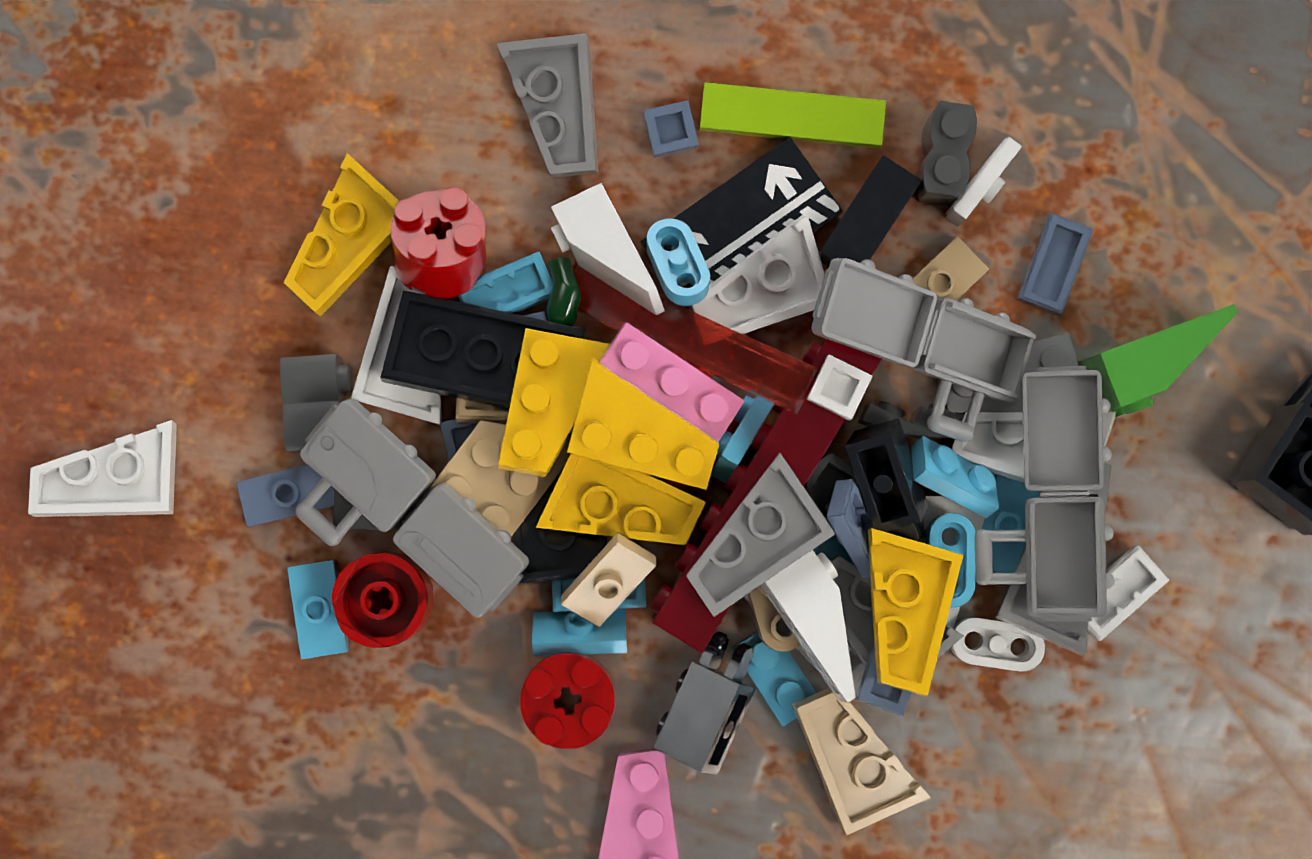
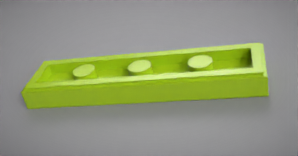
(793, 115)

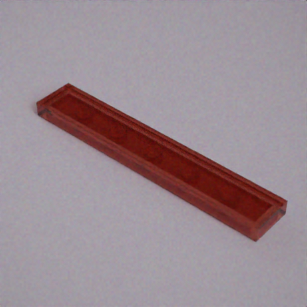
(703, 343)

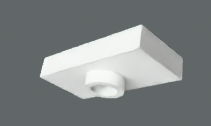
(985, 182)
(1134, 584)

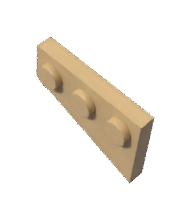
(854, 764)

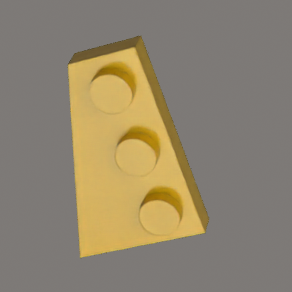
(345, 238)
(545, 399)
(638, 433)
(615, 500)
(910, 607)

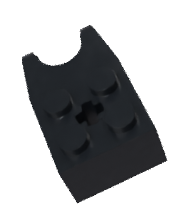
(1280, 462)

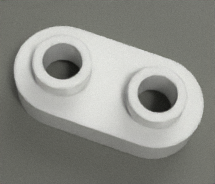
(995, 645)

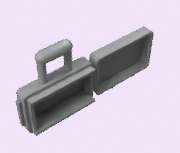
(924, 332)
(392, 485)
(1064, 526)

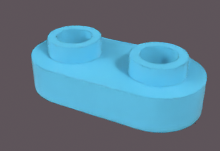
(680, 265)
(963, 544)

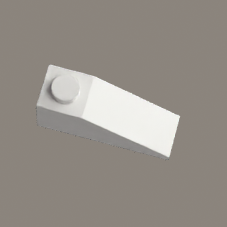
(603, 247)
(814, 613)

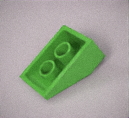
(1155, 361)

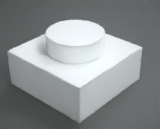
(839, 387)

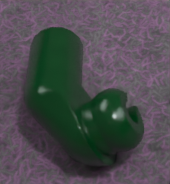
(565, 293)

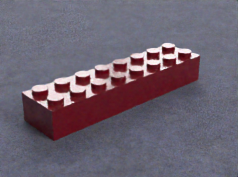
(802, 443)

